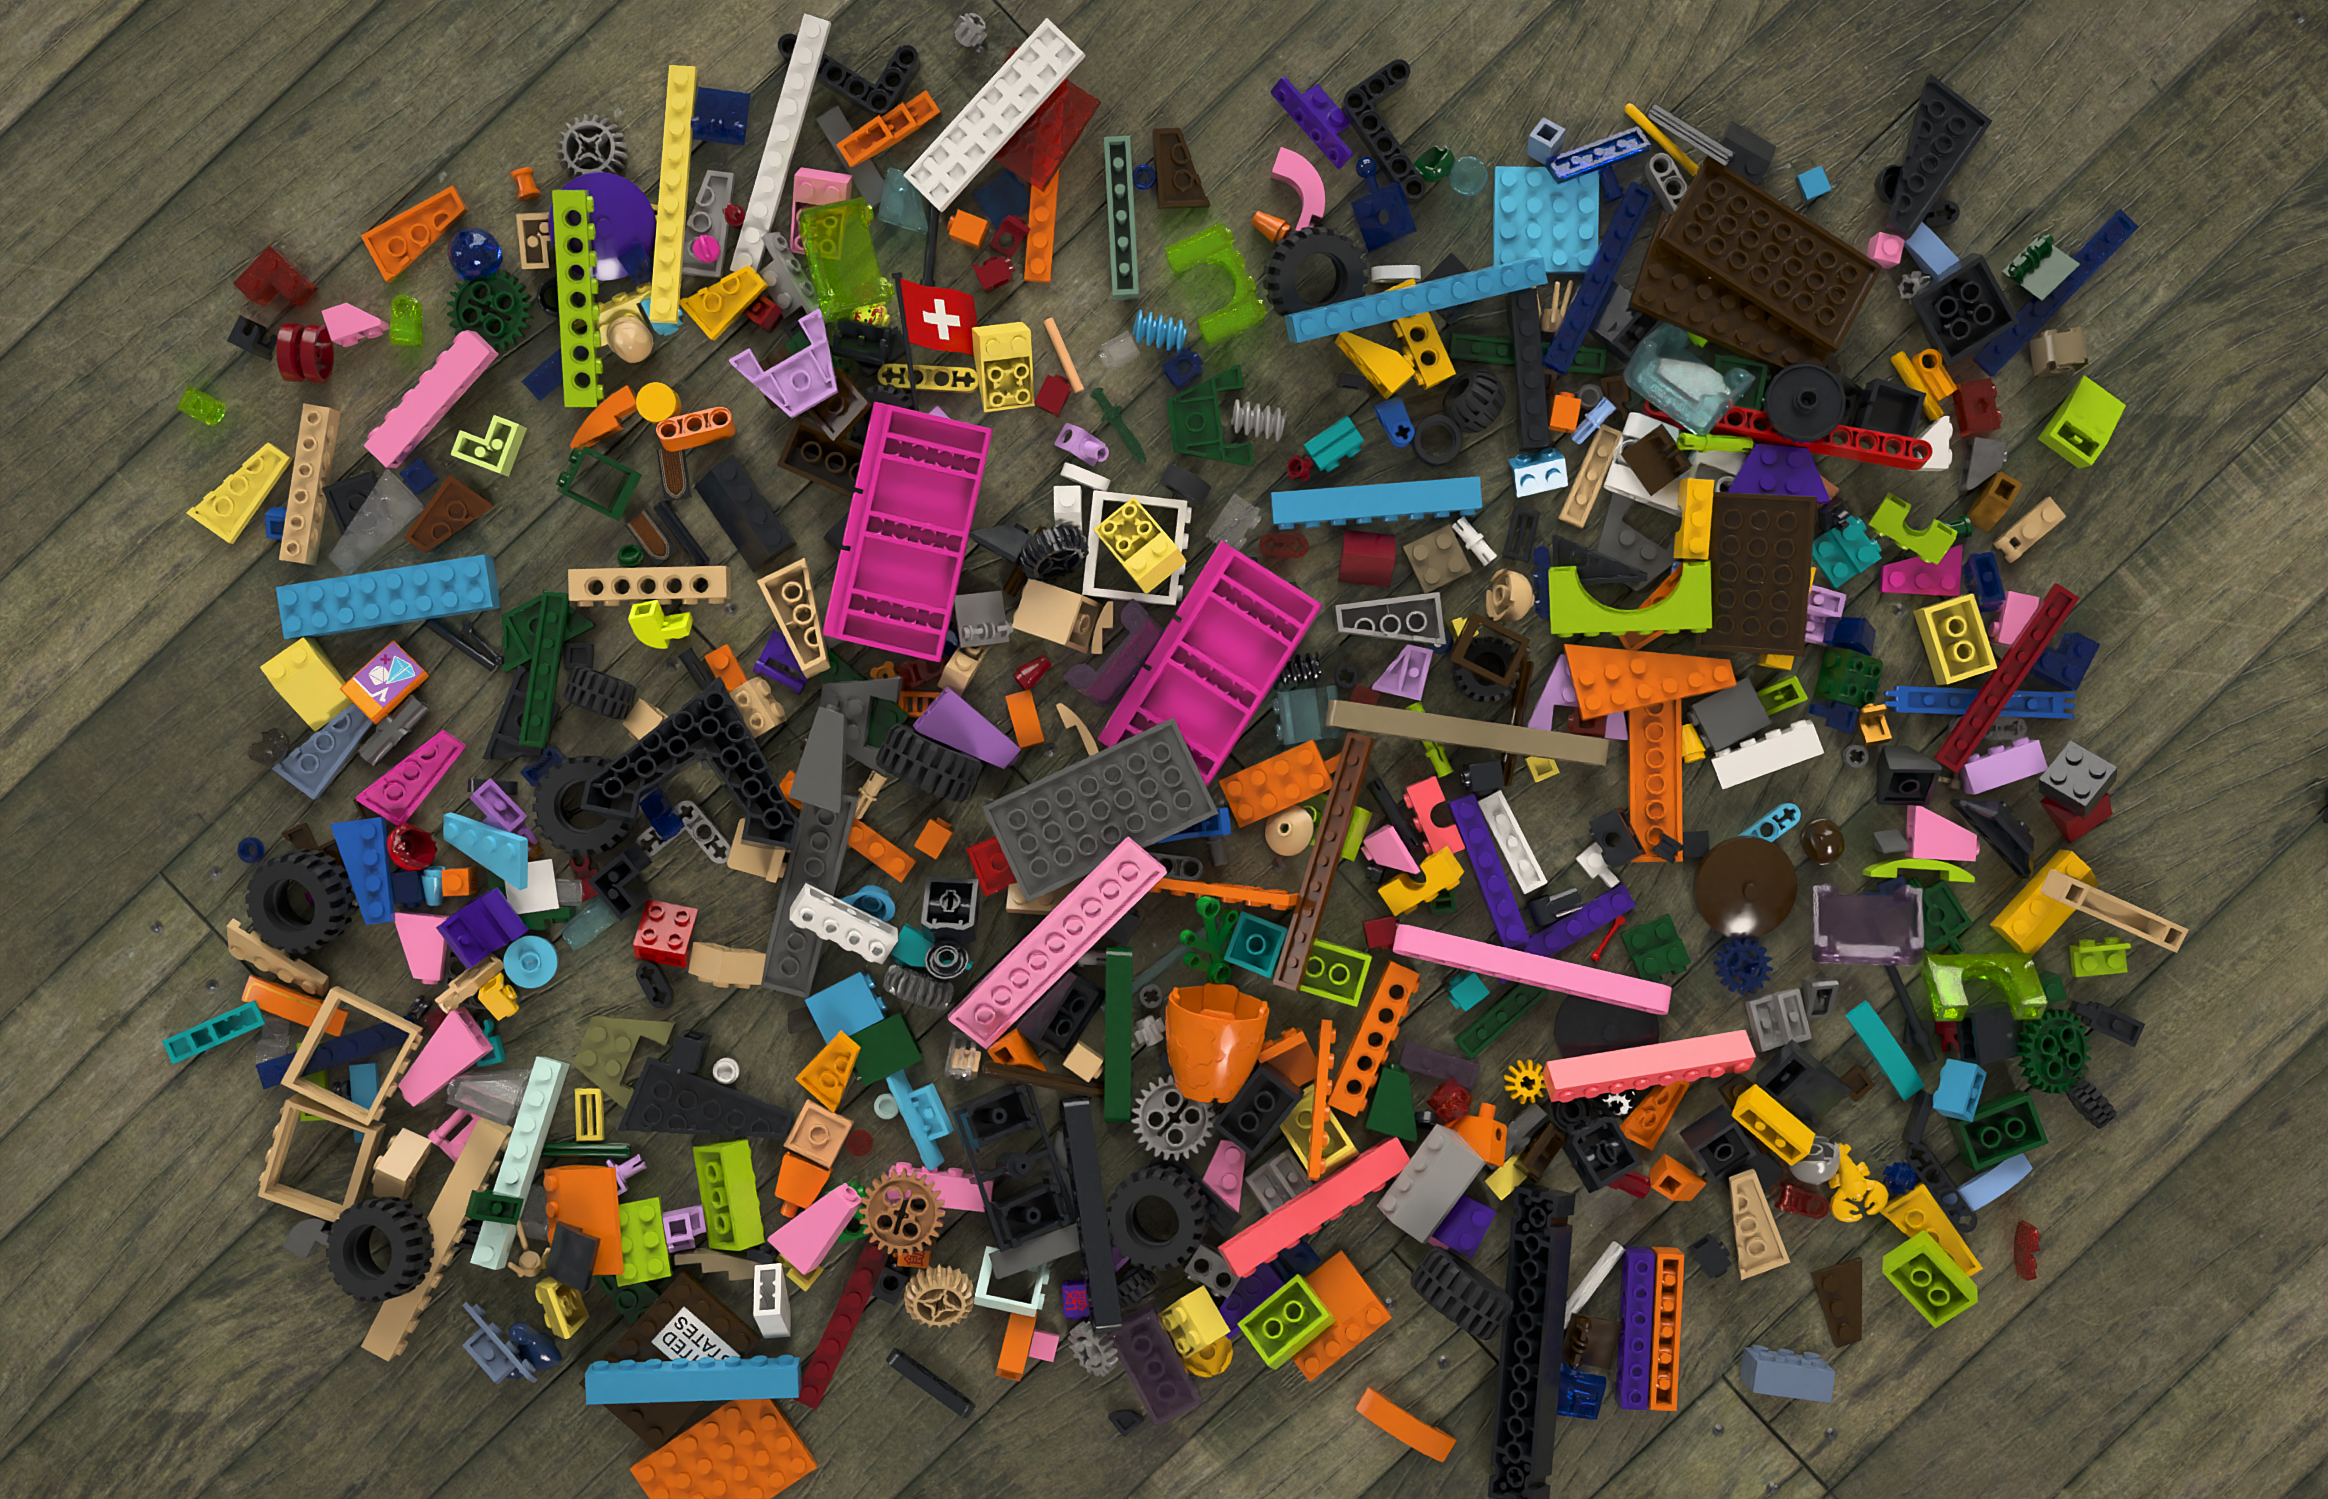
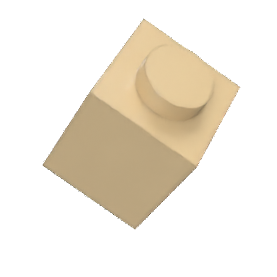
(1084, 1061)

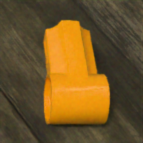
(1935, 376)

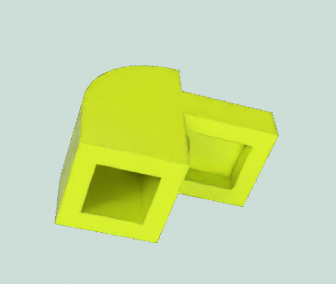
(654, 627)

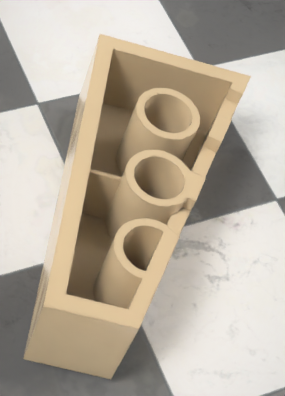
(796, 611)

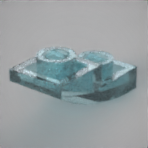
(588, 924)

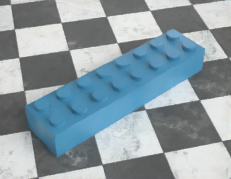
(388, 597)

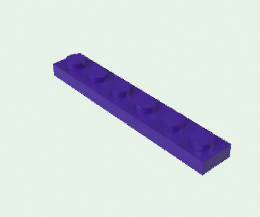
(1577, 923)

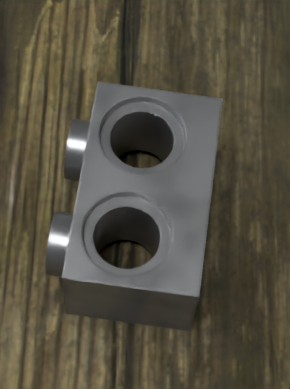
(1208, 1275)

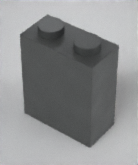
(1728, 715)

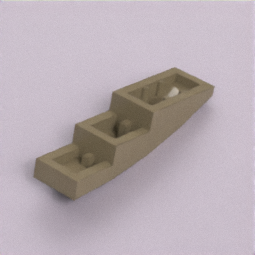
(720, 1260)

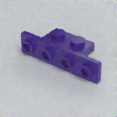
(1317, 117)

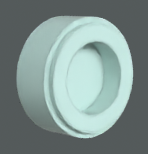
(886, 1106)

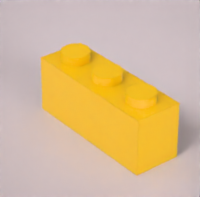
(1773, 1125)

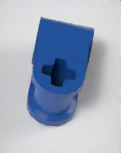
(1392, 417)

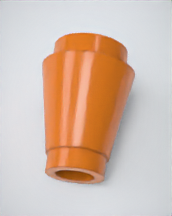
(1271, 227)

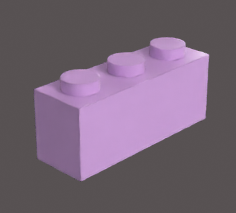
(2002, 765)

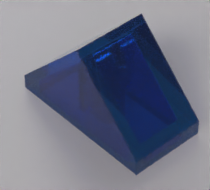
(1850, 634)

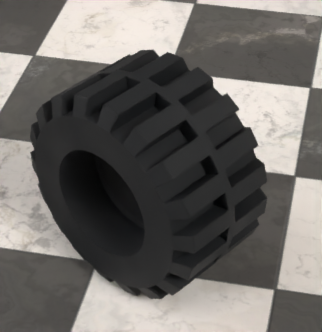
(881, 393)
(1465, 680)
(599, 692)

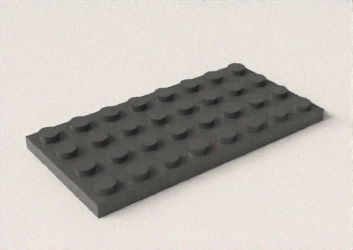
(1085, 811)

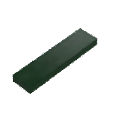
(1499, 1018)

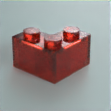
(273, 274)

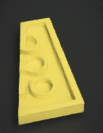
(241, 494)

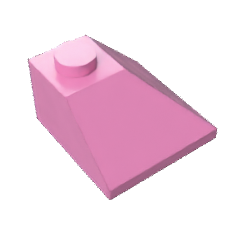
(1388, 850)

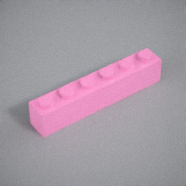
(430, 399)

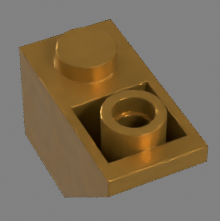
(1993, 500)

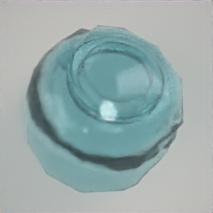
(1468, 176)

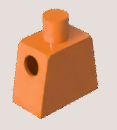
(1485, 1135)
(799, 1182)

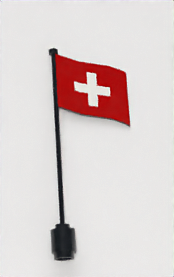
(934, 320)

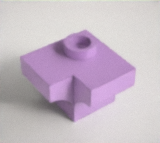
(682, 1226)

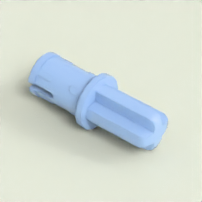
(1593, 420)

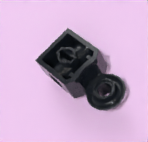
(949, 923)
(1593, 1146)

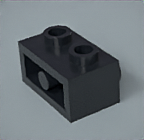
(1482, 776)

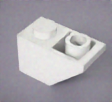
(1938, 436)

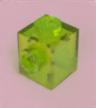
(201, 406)

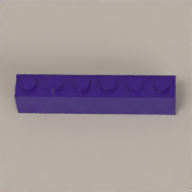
(1488, 871)

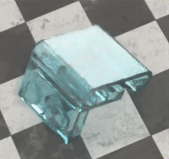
(1304, 714)

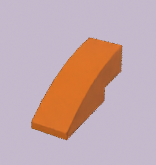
(606, 418)

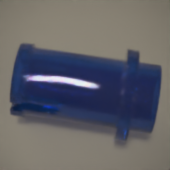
(1611, 186)

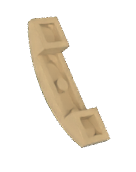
(1071, 719)

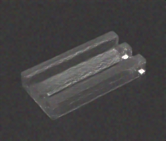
(958, 1071)

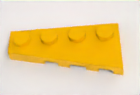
(1921, 1212)

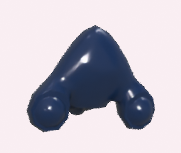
(535, 1347)

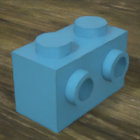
(1959, 1090)

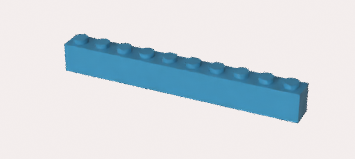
(1415, 299)

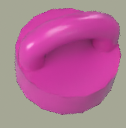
(706, 249)

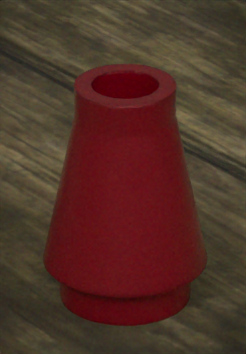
(1031, 672)

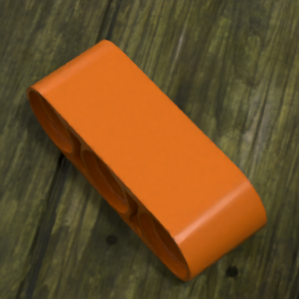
(684, 424)

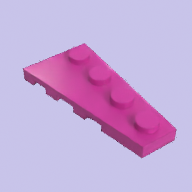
(409, 782)

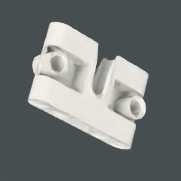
(1713, 465)

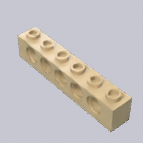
(310, 474)
(582, 582)

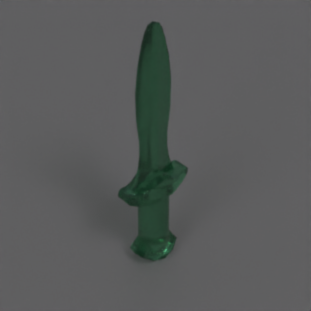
(1113, 416)

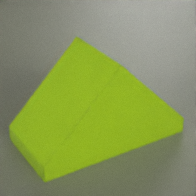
(1781, 694)

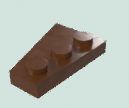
(446, 514)

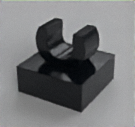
(1833, 515)

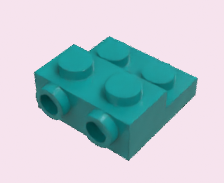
(1845, 552)

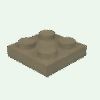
(1436, 559)

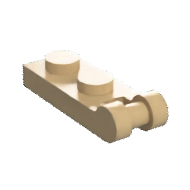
(2029, 529)

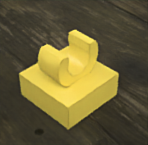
(1455, 627)

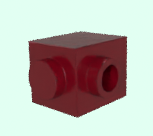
(1380, 931)

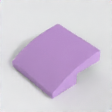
(1822, 604)

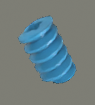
(1159, 331)

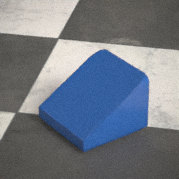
(275, 522)

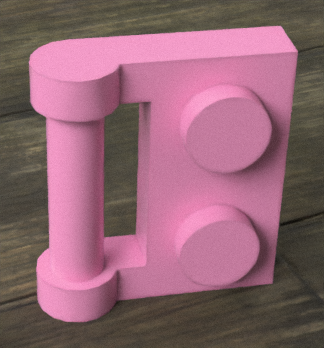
(455, 1147)

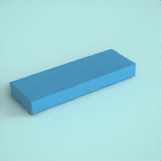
(364, 1088)

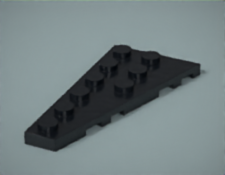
(1938, 145)
(698, 1106)

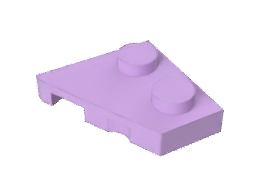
(1406, 673)

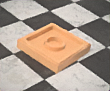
(818, 1134)

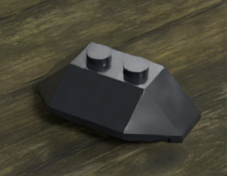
(2001, 832)

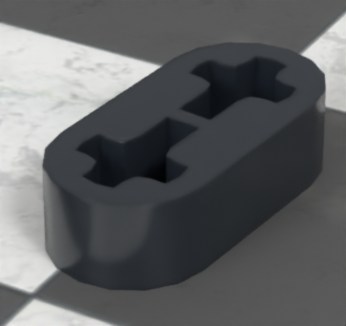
(1941, 221)
(507, 787)
(649, 988)

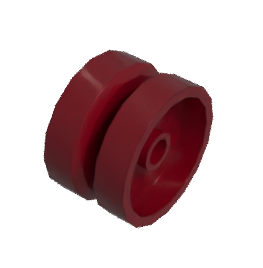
(305, 353)

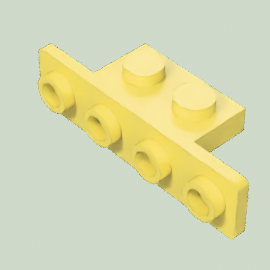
(620, 306)

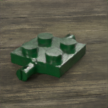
(1942, 915)

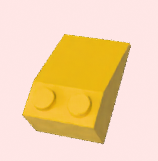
(1379, 364)

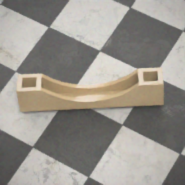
(2113, 910)

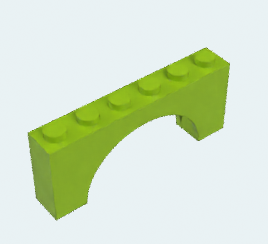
(1684, 608)

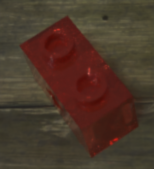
(1973, 420)

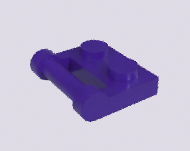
(779, 650)

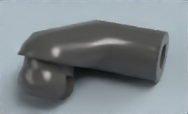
(1059, 1149)

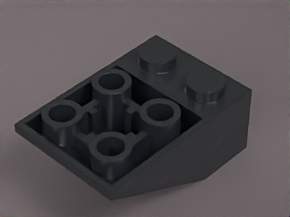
(1620, 326)
(1801, 1083)

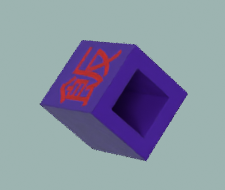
(1075, 1299)

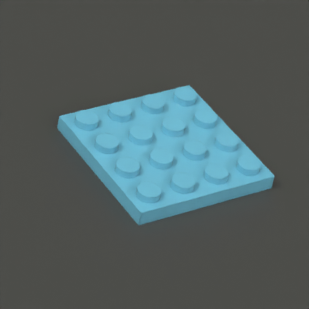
(1545, 218)

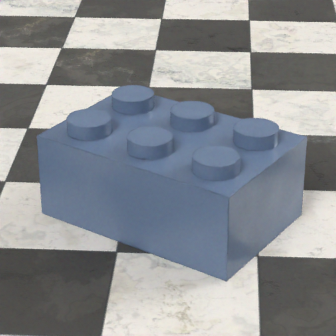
(1787, 1374)

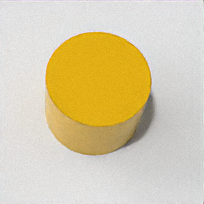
(658, 402)

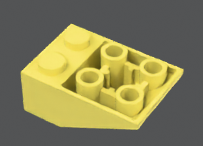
(1004, 366)
(1140, 545)

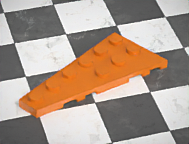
(1625, 680)
(1229, 893)

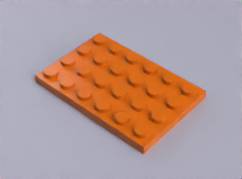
(729, 1454)

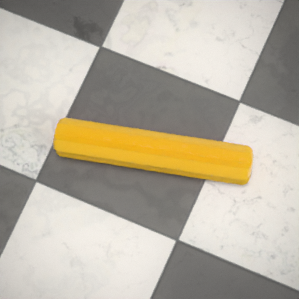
(1914, 381)

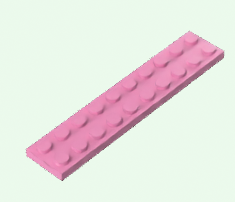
(1057, 943)

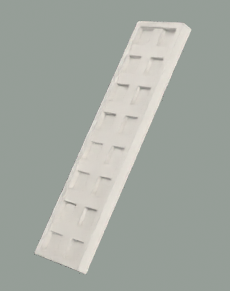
(994, 115)

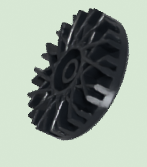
(1793, 418)

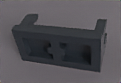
(249, 336)
(861, 341)

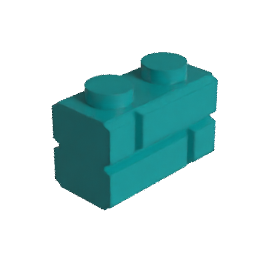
(1334, 444)

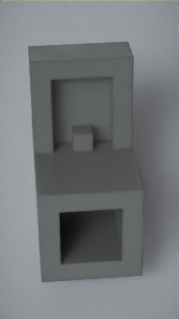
(307, 1236)

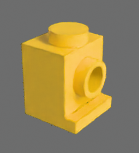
(498, 998)

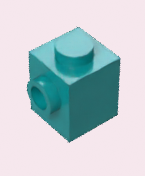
(1466, 990)

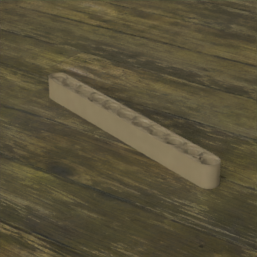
(1467, 733)

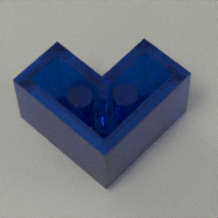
(2068, 663)

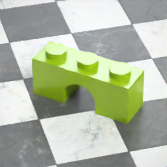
(1929, 543)

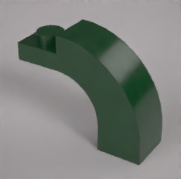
(535, 920)

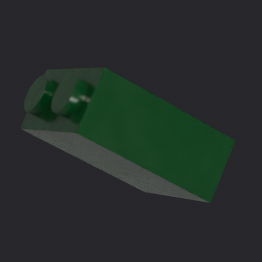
(885, 1048)

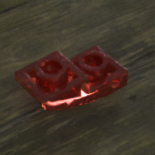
(2026, 1242)

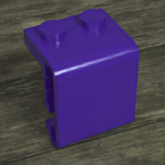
(481, 927)

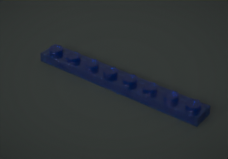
(1598, 278)
(2037, 313)

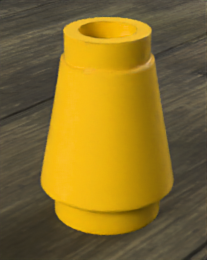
(1691, 744)

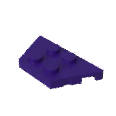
(1779, 472)

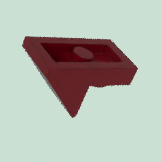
(764, 313)

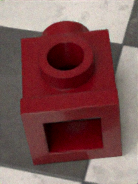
(994, 273)

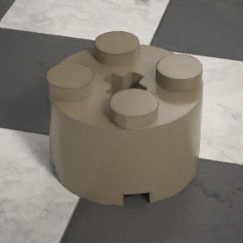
(2058, 352)

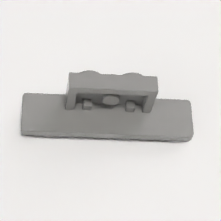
(786, 279)

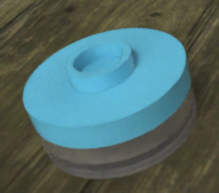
(531, 960)

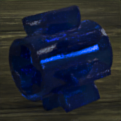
(1899, 1178)

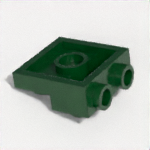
(1753, 397)
(1655, 949)

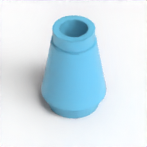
(432, 885)

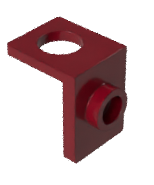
(1016, 228)

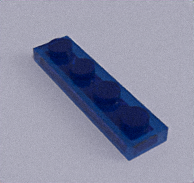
(1597, 155)

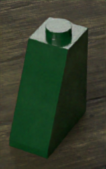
(1392, 1104)

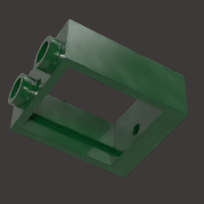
(622, 493)

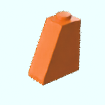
(1015, 1346)

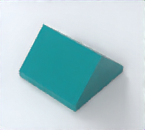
(1256, 944)

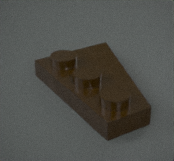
(1175, 175)
(1841, 1300)

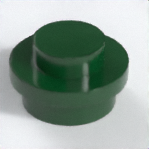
(630, 556)

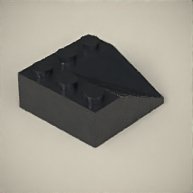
(1963, 309)

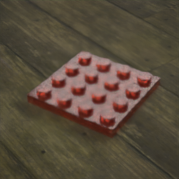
(1048, 134)

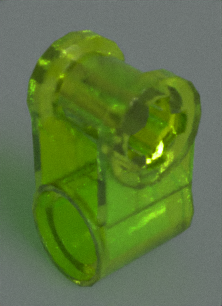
(407, 325)

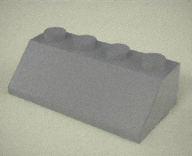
(1431, 1183)

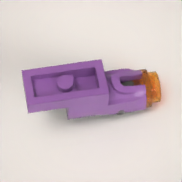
(505, 815)

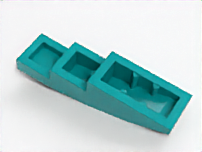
(214, 1032)
(1884, 1050)

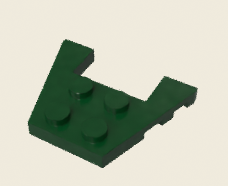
(1197, 422)

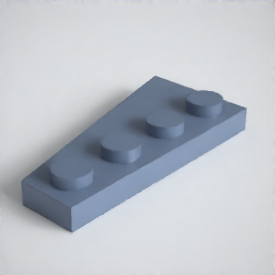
(325, 752)

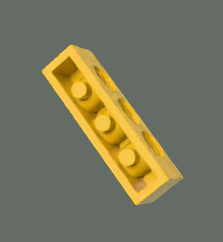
(1441, 368)

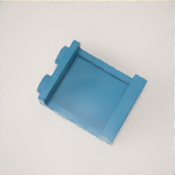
(847, 1006)

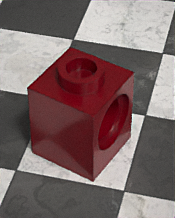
(1053, 394)

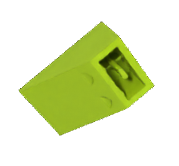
(2083, 423)

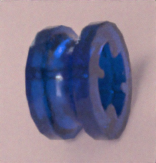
(1144, 167)

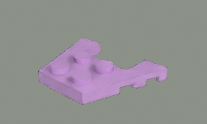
(800, 379)
(1561, 692)

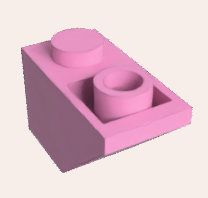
(349, 324)

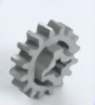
(1092, 1349)

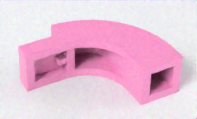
(1303, 177)

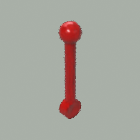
(1595, 956)

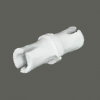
(1474, 541)

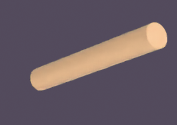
(1063, 355)

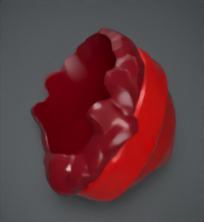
(411, 847)

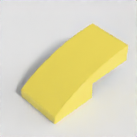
(1506, 1177)

